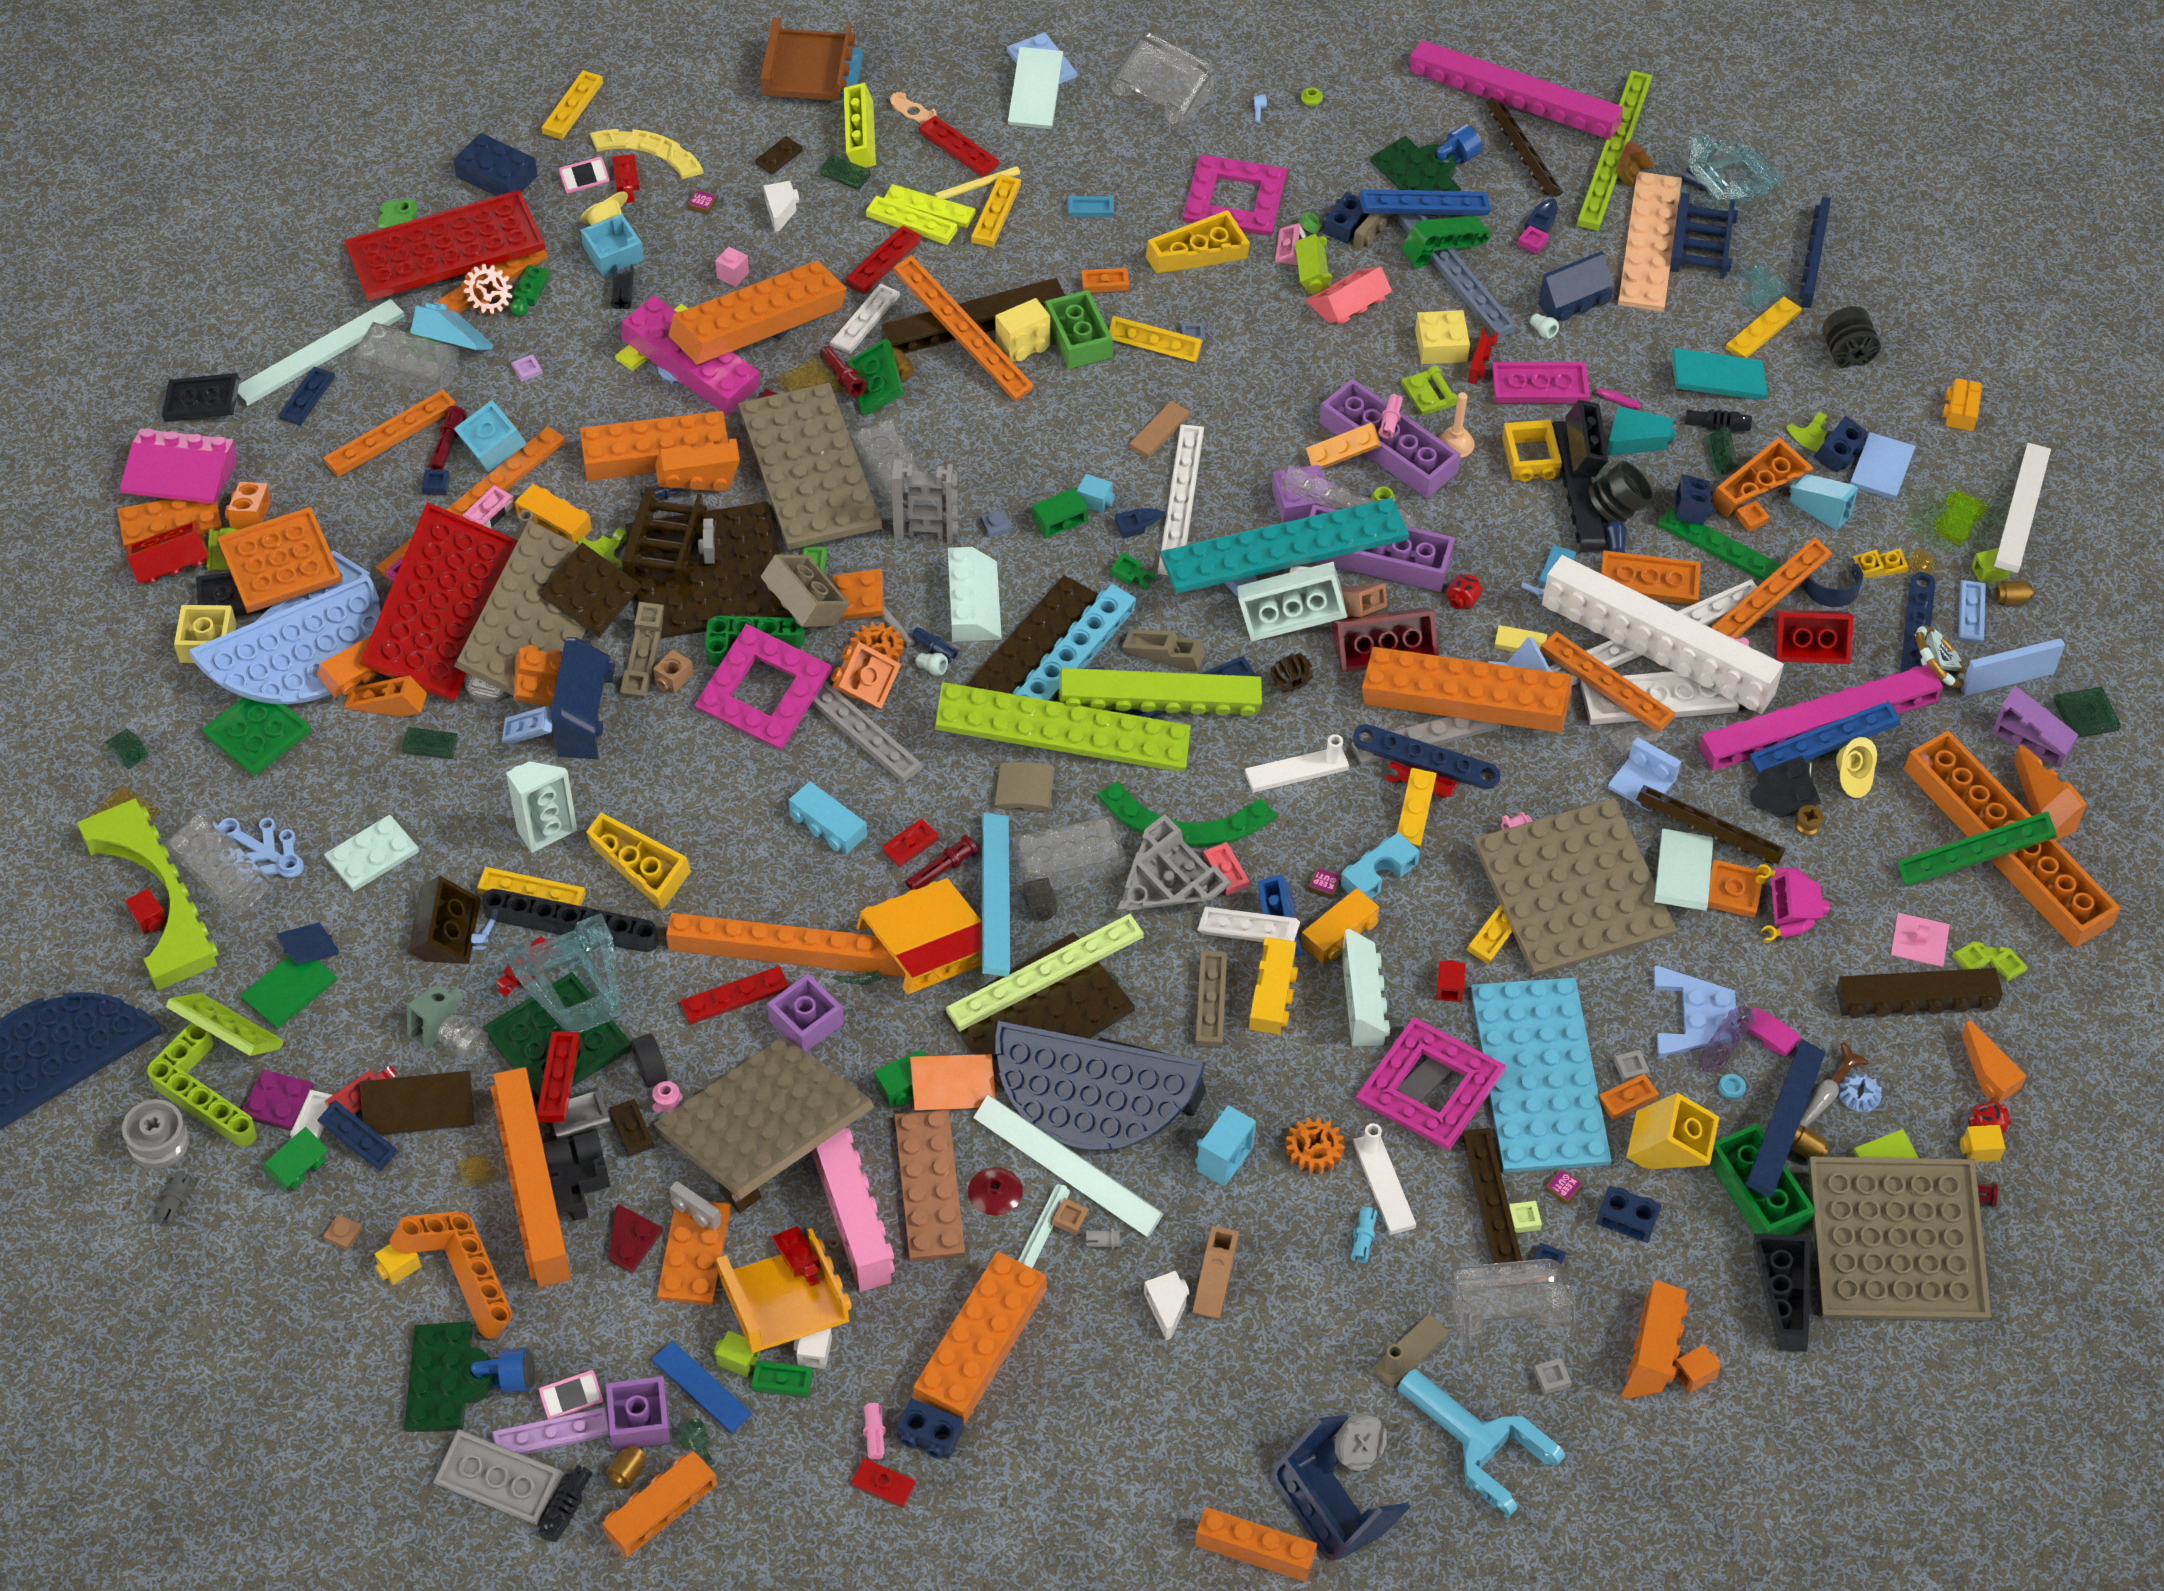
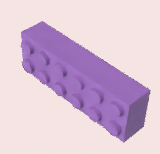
(1412, 453)
(1416, 562)

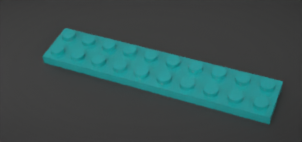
(1284, 545)

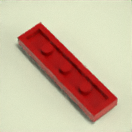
(958, 146)
(883, 259)
(734, 995)
(558, 1077)

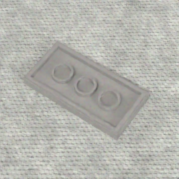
(498, 1477)

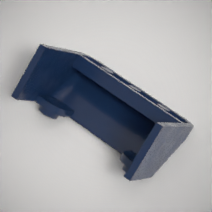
(578, 699)
(1321, 1501)

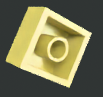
(1023, 330)
(1442, 337)
(200, 625)

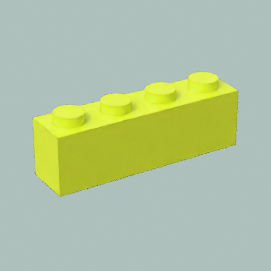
(859, 125)

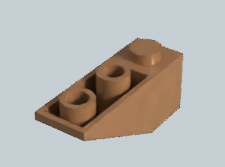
(1216, 1272)

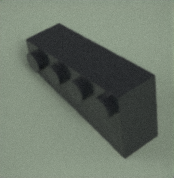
(1786, 1285)

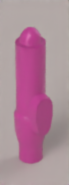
(1617, 397)

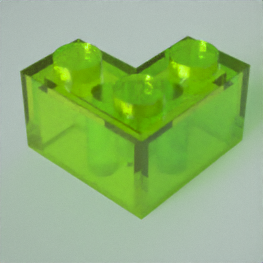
(1960, 516)

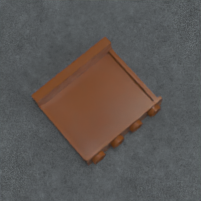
(806, 63)

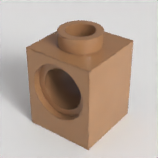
(673, 672)

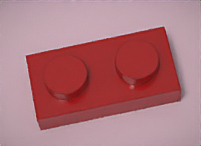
(910, 843)

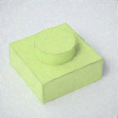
(1525, 1216)

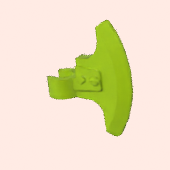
(1811, 436)
(607, 547)

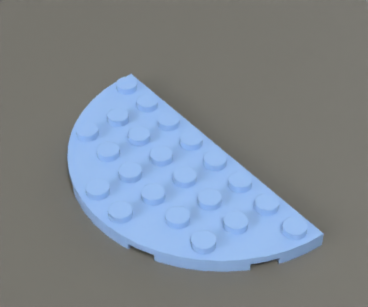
(282, 653)

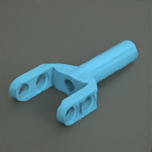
(1479, 1438)

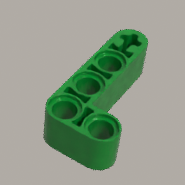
(1443, 234)
(724, 631)

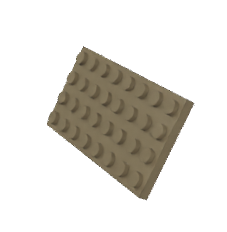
(809, 466)
(517, 613)

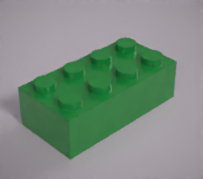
(1788, 1207)

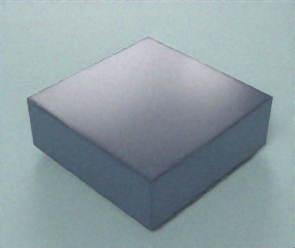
(1194, 330)

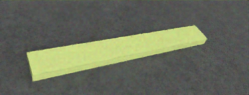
(1044, 972)

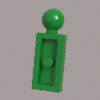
(528, 289)

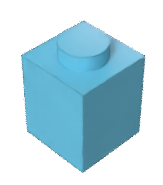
(1096, 493)

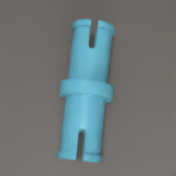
(1364, 1234)

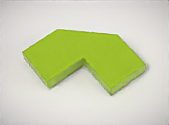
(2003, 959)

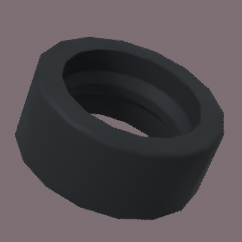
(649, 1060)

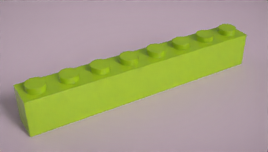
(1160, 691)

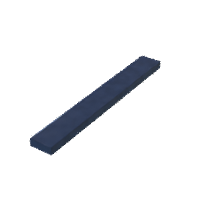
(1785, 1119)

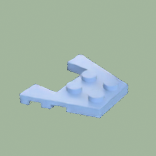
(1703, 1011)

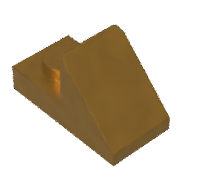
(1631, 162)

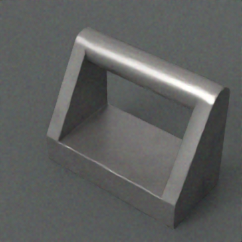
(584, 1113)

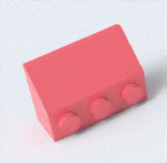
(1351, 295)

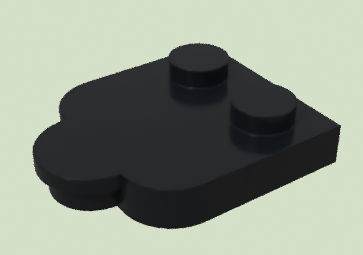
(1785, 788)

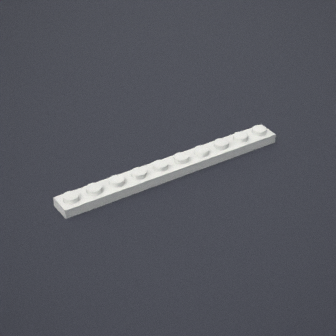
(1705, 612)

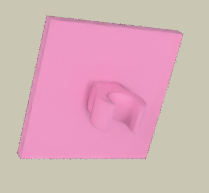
(1920, 939)

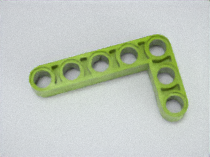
(176, 1078)

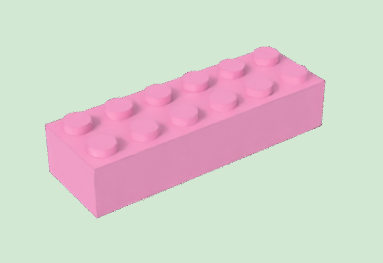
(854, 1211)

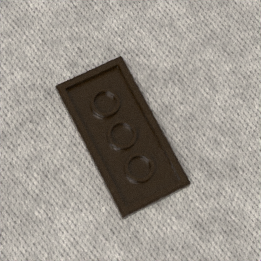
(418, 1102)

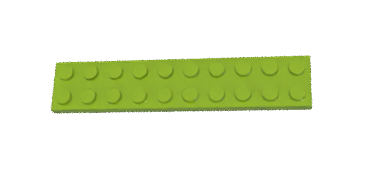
(1062, 727)

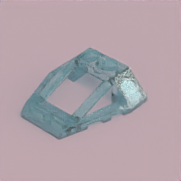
(1703, 149)
(575, 945)

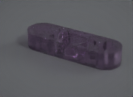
(1725, 1026)

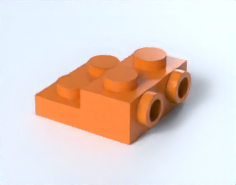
(865, 674)
(536, 675)

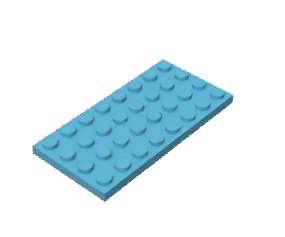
(1548, 1095)

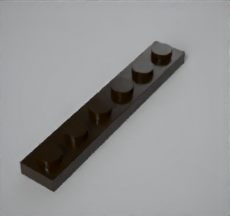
(1520, 143)
(1718, 828)
(1491, 1196)

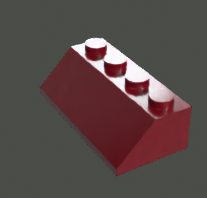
(1398, 630)

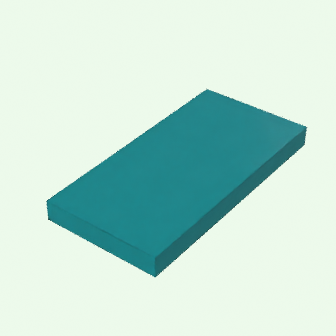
(1719, 374)

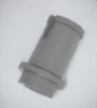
(1103, 1238)

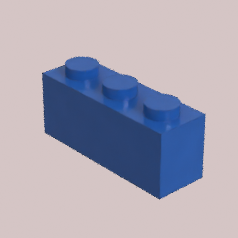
(1278, 901)

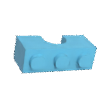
(1392, 854)

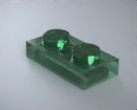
(845, 172)
(1721, 451)
(430, 743)

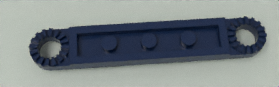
(1917, 615)
(1426, 756)

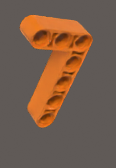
(468, 1259)

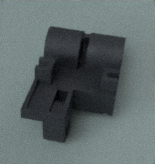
(576, 1169)

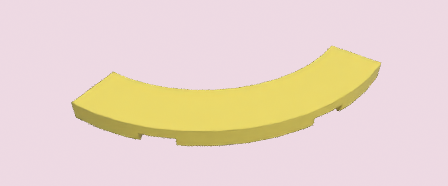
(649, 142)

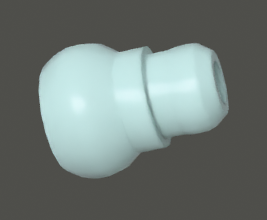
(1545, 326)
(934, 663)

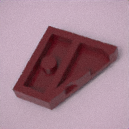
(631, 1238)

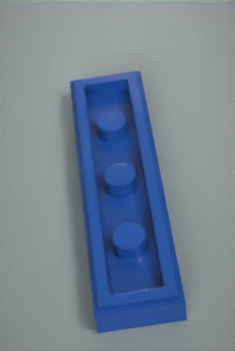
(701, 1387)

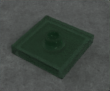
(2087, 712)

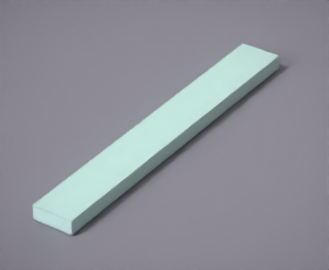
(316, 353)
(1068, 1165)

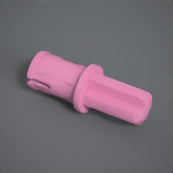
(1390, 416)
(874, 1430)

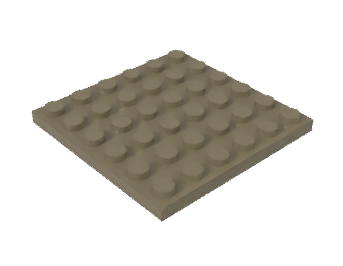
(1573, 887)
(762, 1116)
(1898, 1239)

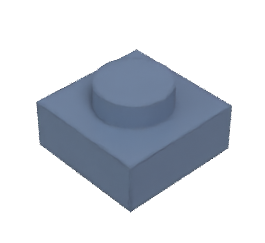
(996, 523)

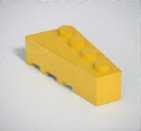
(1198, 245)
(641, 860)

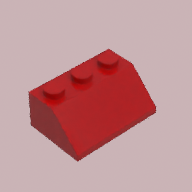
(167, 552)
(1813, 636)

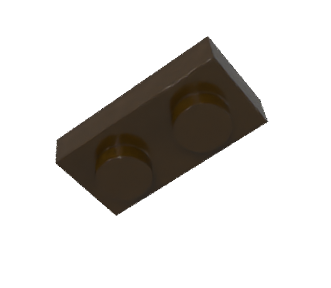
(779, 155)
(631, 1127)

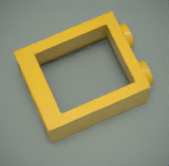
(1531, 432)

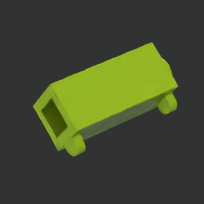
(1313, 263)

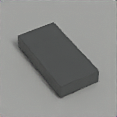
(1424, 1080)

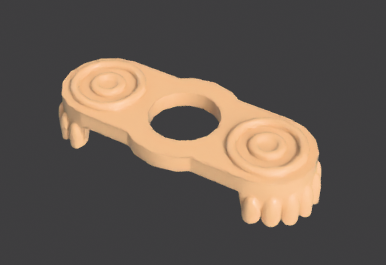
(902, 104)

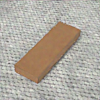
(1159, 429)

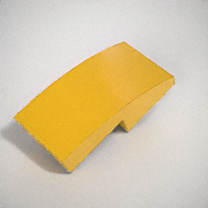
(1881, 564)

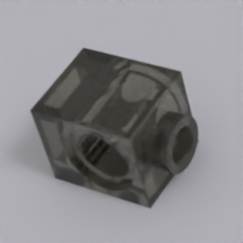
(1040, 899)

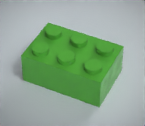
(1079, 329)

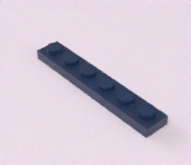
(1815, 246)

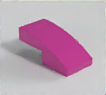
(1773, 1033)

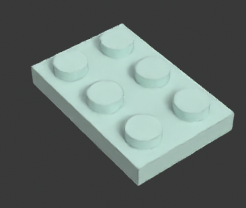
(371, 853)

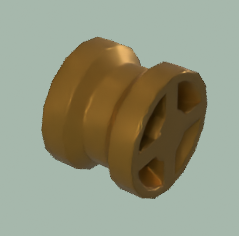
(1814, 822)

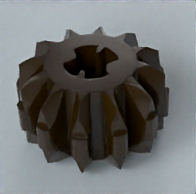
(1291, 672)

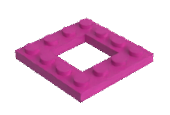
(1271, 187)
(752, 645)
(1440, 1128)

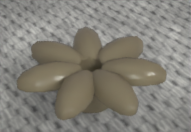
(830, 1249)

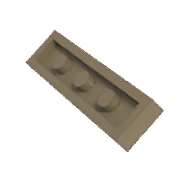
(1211, 999)

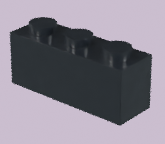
(1586, 438)

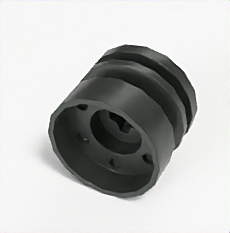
(1851, 337)
(1621, 492)

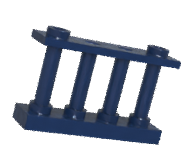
(1683, 241)

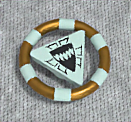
(1940, 656)

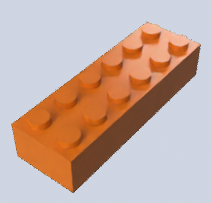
(635, 445)
(981, 1336)

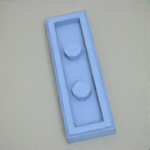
(1971, 611)
(527, 725)

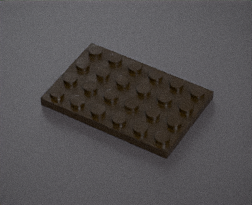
(1072, 1006)

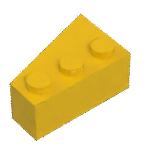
(1273, 986)

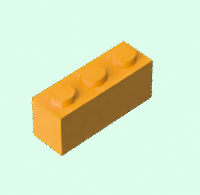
(554, 513)
(1326, 935)

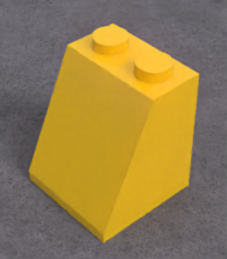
(1673, 1134)

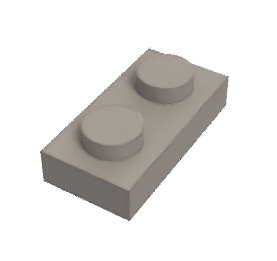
(701, 1210)

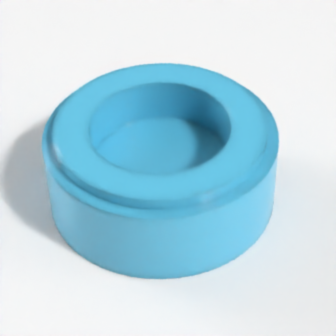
(1732, 1087)

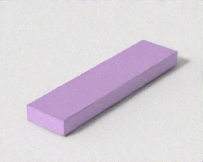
(554, 1432)

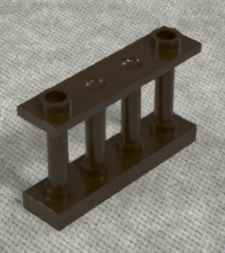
(645, 522)

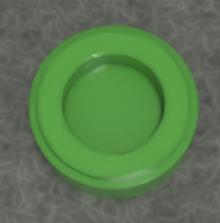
(1310, 222)

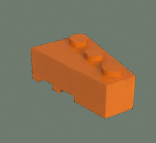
(699, 467)

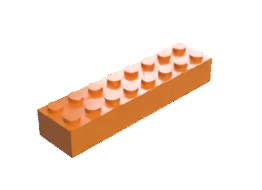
(757, 312)
(1467, 689)
(529, 1178)

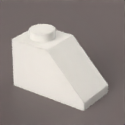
(780, 202)
(1167, 1300)

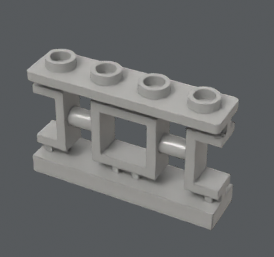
(926, 488)

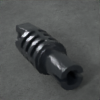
(1718, 419)
(564, 1505)

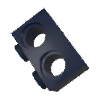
(1344, 218)
(1841, 444)
(1693, 500)
(1626, 1219)
(933, 1423)

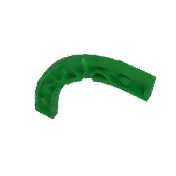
(1195, 835)

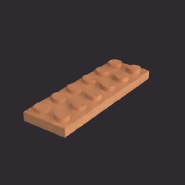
(929, 1185)

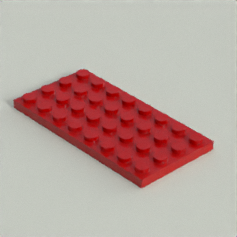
(444, 245)
(437, 600)

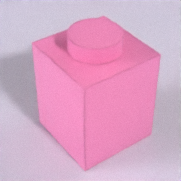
(732, 266)

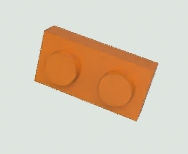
(1105, 280)
(1628, 1097)

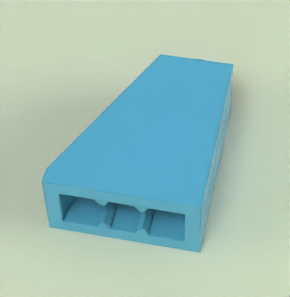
(1824, 499)

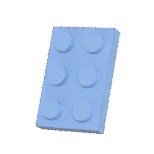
(1042, 41)

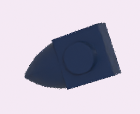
(1543, 216)
(1135, 521)

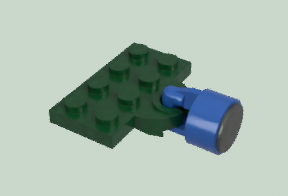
(1431, 165)
(452, 1373)

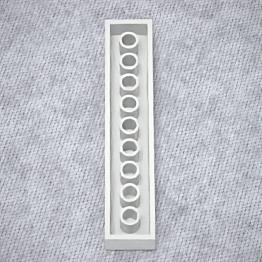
(1662, 634)

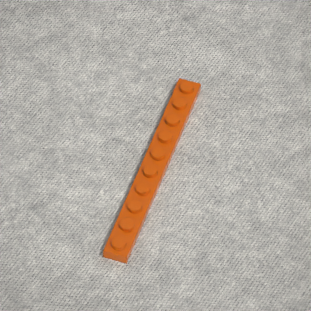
(503, 477)

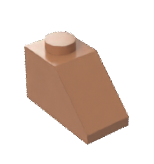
(1364, 599)

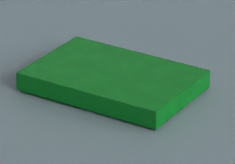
(881, 376)
(287, 990)

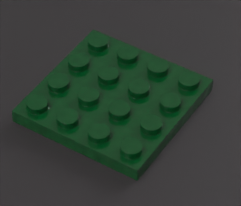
(526, 1032)

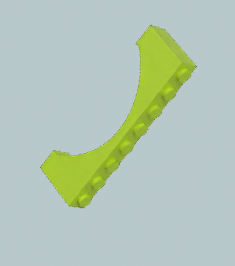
(127, 834)

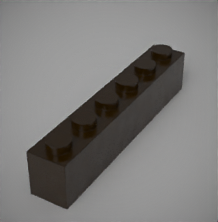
(1918, 992)

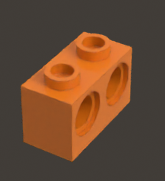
(248, 505)

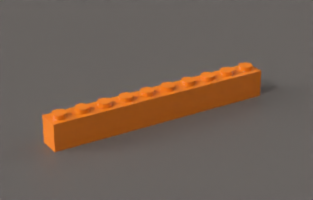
(780, 944)

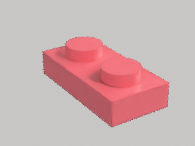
(1226, 862)

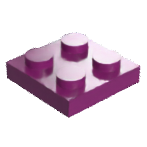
(277, 1099)

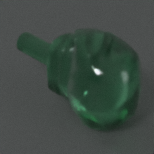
(695, 1437)

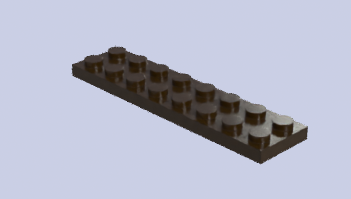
(1035, 637)

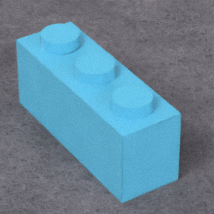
(827, 818)

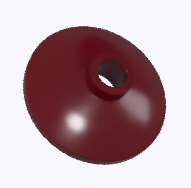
(991, 1200)

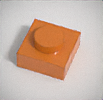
(1752, 516)

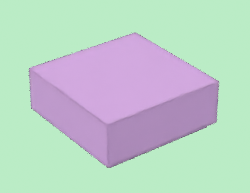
(527, 368)

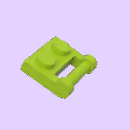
(1424, 396)

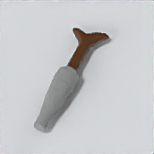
(1828, 1089)

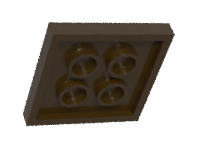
(590, 590)

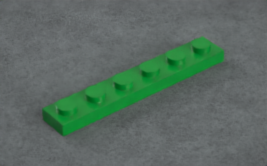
(1719, 546)
(1977, 849)

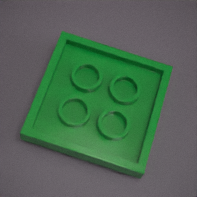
(256, 733)

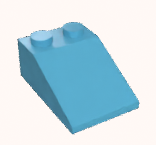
(446, 325)

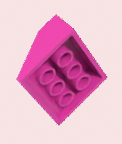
(178, 466)

